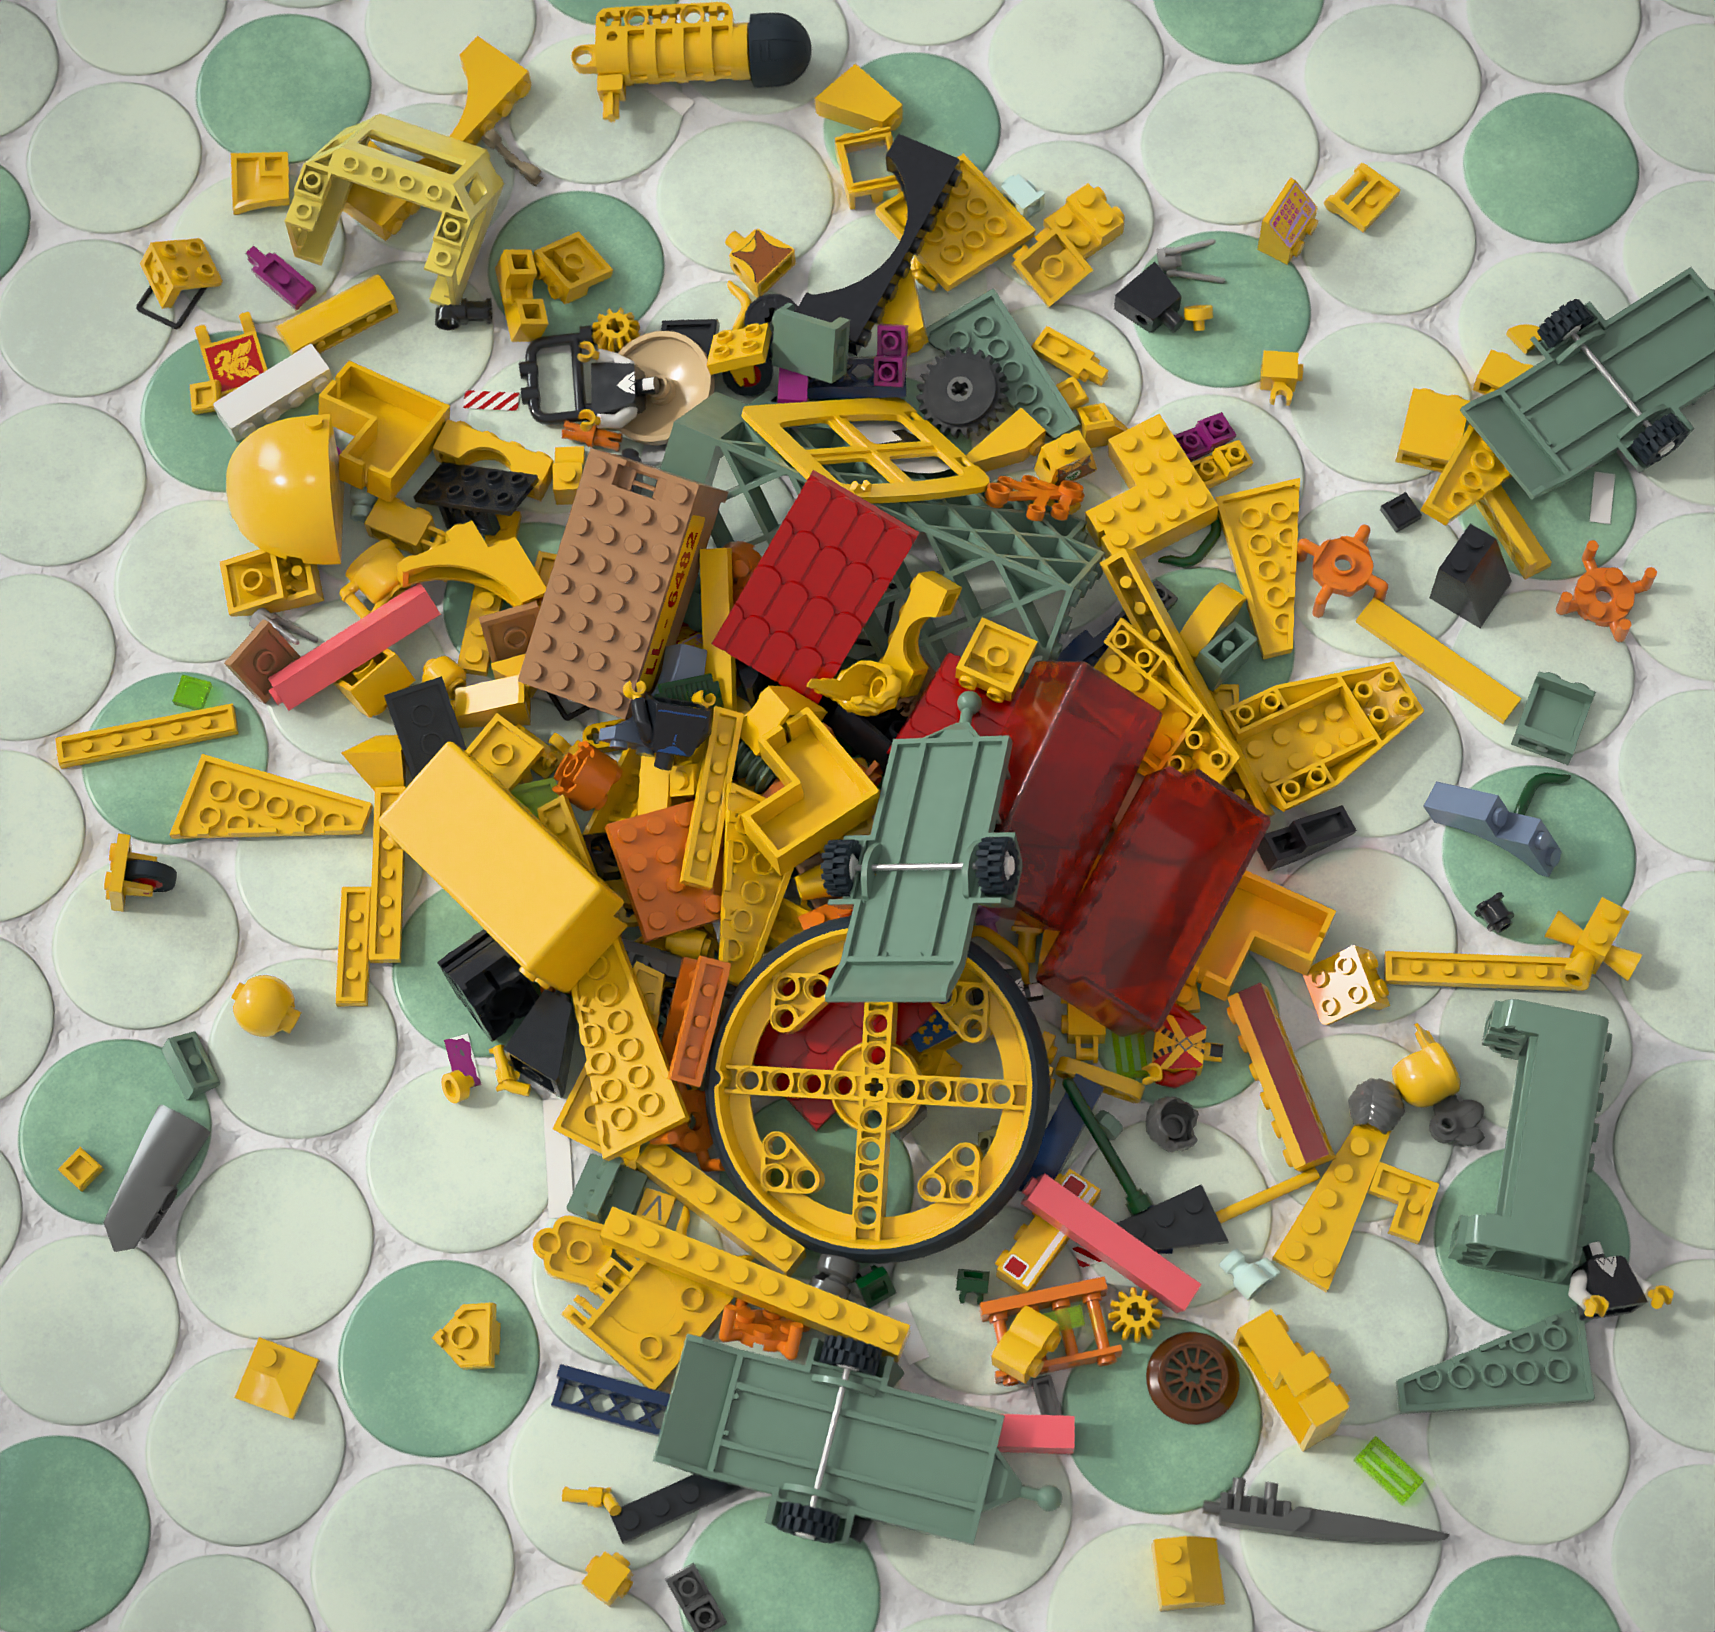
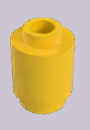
(690, 944)

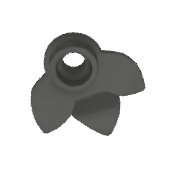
(1461, 1119)

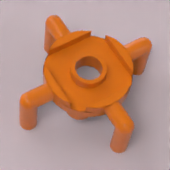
(1334, 580)
(1610, 581)
(694, 1140)
(761, 1327)

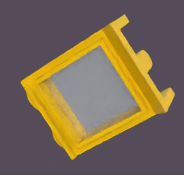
(864, 164)

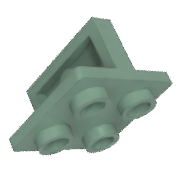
(604, 1186)

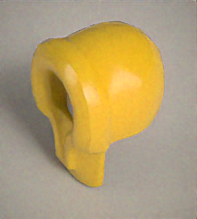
(1426, 1074)

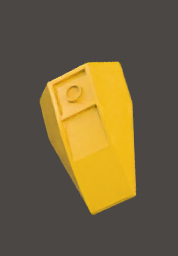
(1320, 729)
(1188, 732)

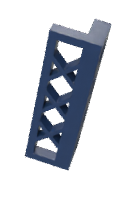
(853, 387)
(614, 1389)

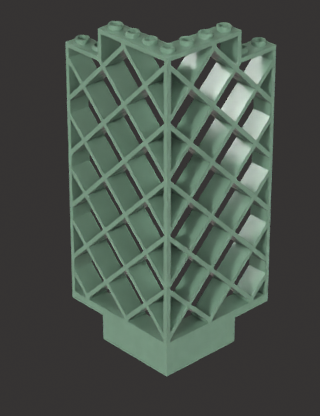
(961, 529)

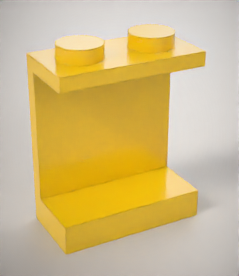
(1431, 429)

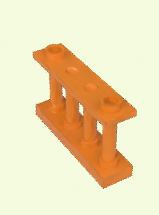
(693, 1017)
(1058, 1298)

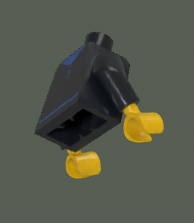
(670, 724)

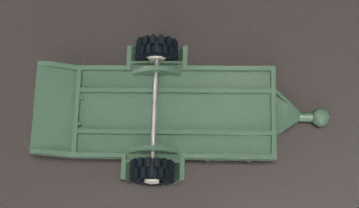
(1594, 401)
(924, 846)
(837, 1438)

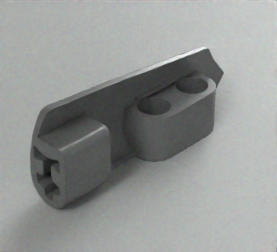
(152, 1177)

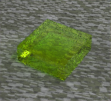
(192, 693)

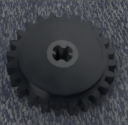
(977, 407)

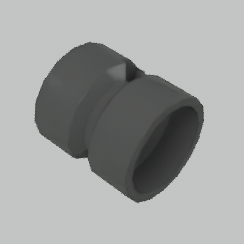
(835, 1275)

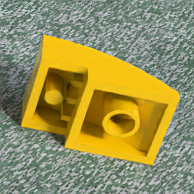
(269, 582)

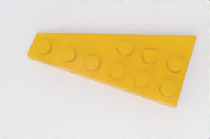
(1466, 478)
(1263, 547)

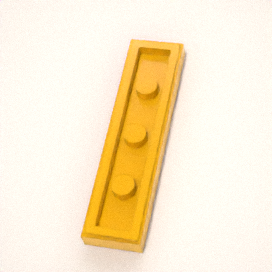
(353, 947)

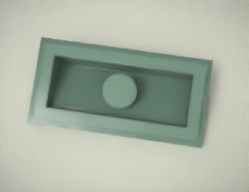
(190, 1065)

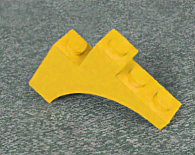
(468, 559)

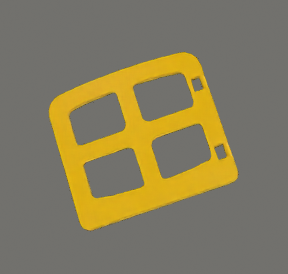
(771, 419)

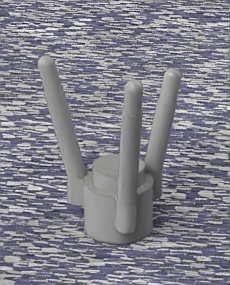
(1170, 258)
(277, 622)

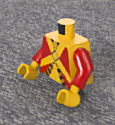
(1180, 1050)

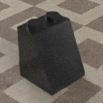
(1472, 577)
(545, 1042)

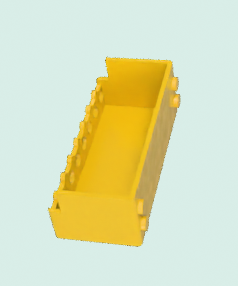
(505, 868)

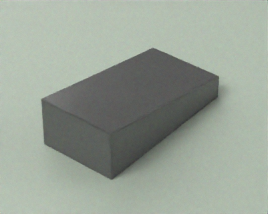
(1046, 1396)

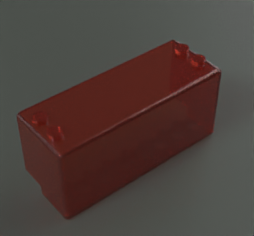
(1069, 771)
(1153, 900)

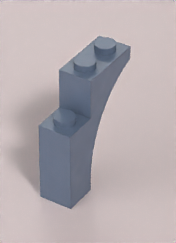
(679, 663)
(1489, 818)

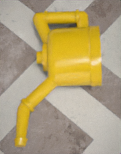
(375, 576)

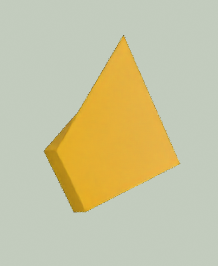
(1098, 424)
(379, 761)

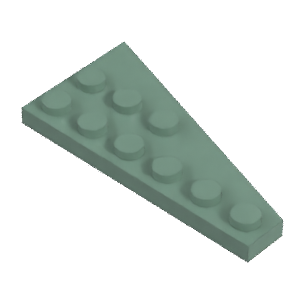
(990, 327)
(1522, 1368)

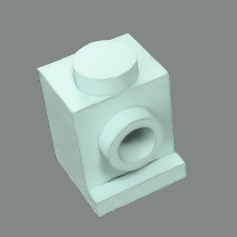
(1023, 196)

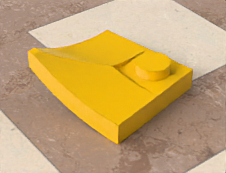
(259, 180)
(276, 1378)

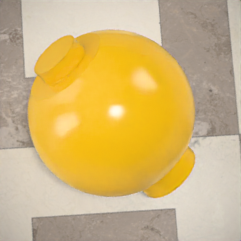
(265, 1006)

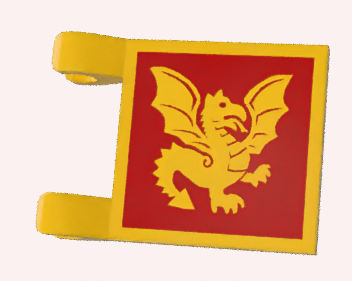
(232, 359)

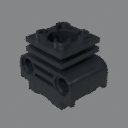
(488, 983)

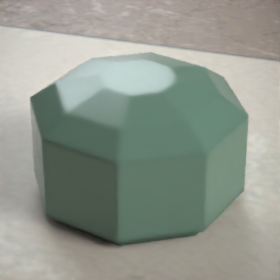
(1109, 1124)

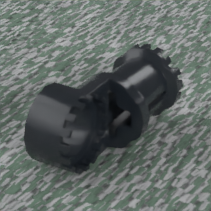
(452, 316)

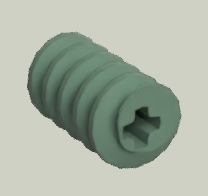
(753, 768)

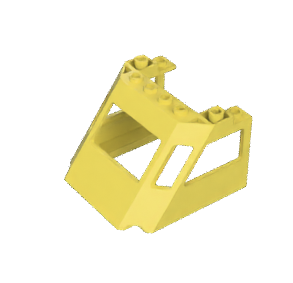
(348, 160)

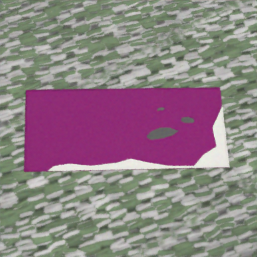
(462, 1057)

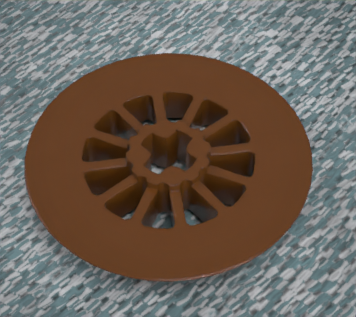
(1170, 1403)

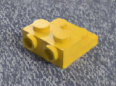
(1087, 220)
(1051, 265)
(570, 267)
(995, 660)

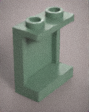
(810, 344)
(1553, 717)

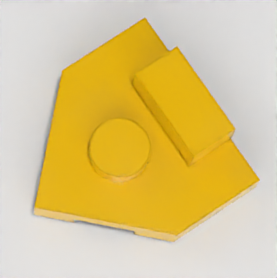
(472, 1336)

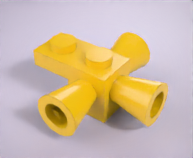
(1593, 945)

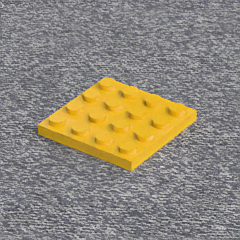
(968, 233)

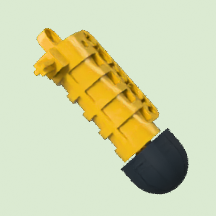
(767, 49)

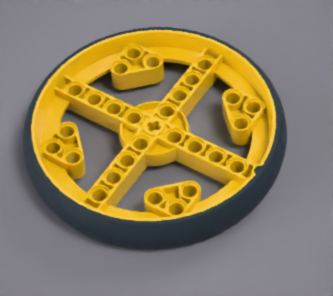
(845, 1235)

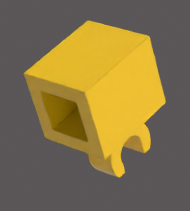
(1280, 374)

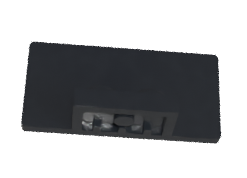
(475, 494)

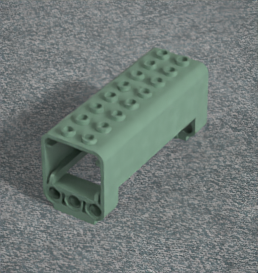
(1545, 1143)

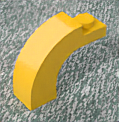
(1211, 617)

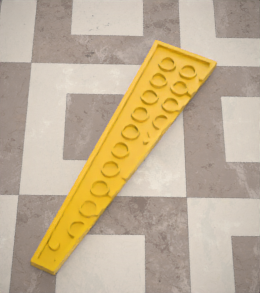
(617, 1032)

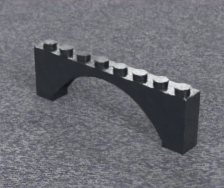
(926, 181)

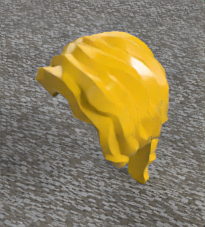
(863, 688)

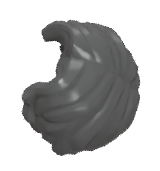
(1377, 1104)
(1172, 1124)

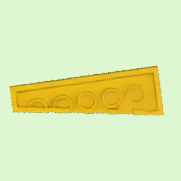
(1327, 1219)

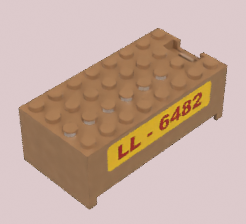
(619, 583)

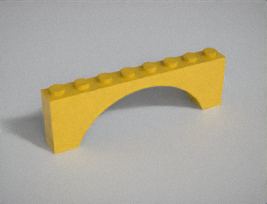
(493, 89)

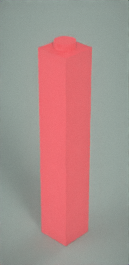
(353, 647)
(1109, 1242)
(1037, 1434)

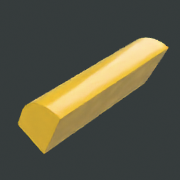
(339, 316)

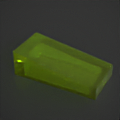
(1068, 1317)

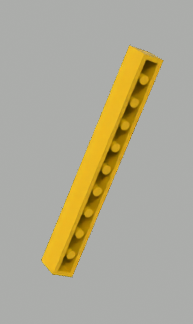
(1151, 618)
(752, 1283)

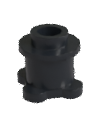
(1495, 913)

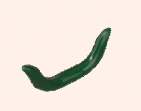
(1201, 551)
(1532, 785)

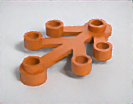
(1035, 489)

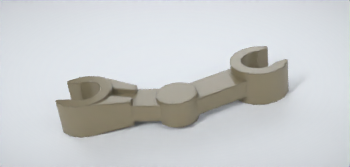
(527, 170)

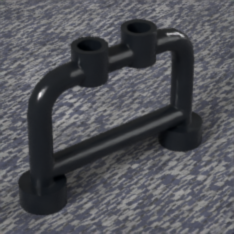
(529, 370)

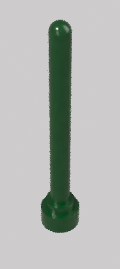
(1136, 1198)

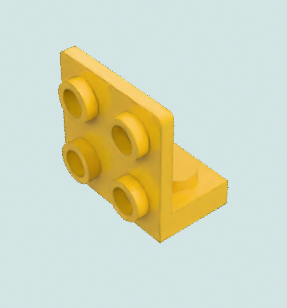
(177, 267)

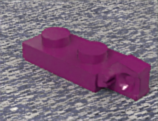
(280, 277)

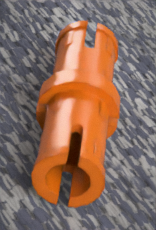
(593, 437)

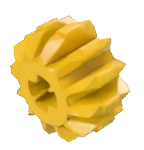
(604, 330)
(1143, 1308)

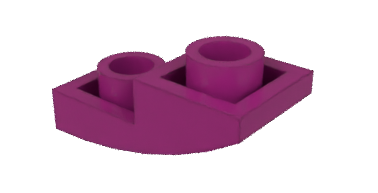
(891, 355)
(791, 387)
(1205, 436)

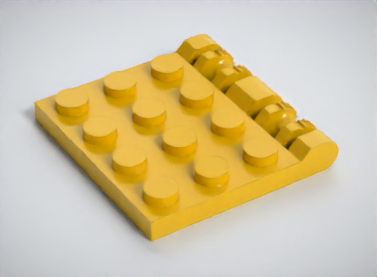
(645, 1316)

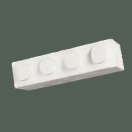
(273, 392)

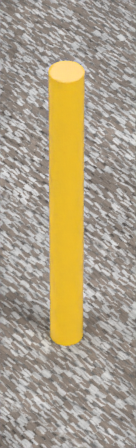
(1267, 1195)

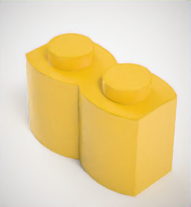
(1026, 1344)

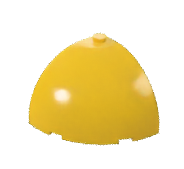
(289, 490)

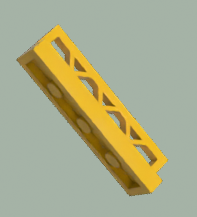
(1513, 533)

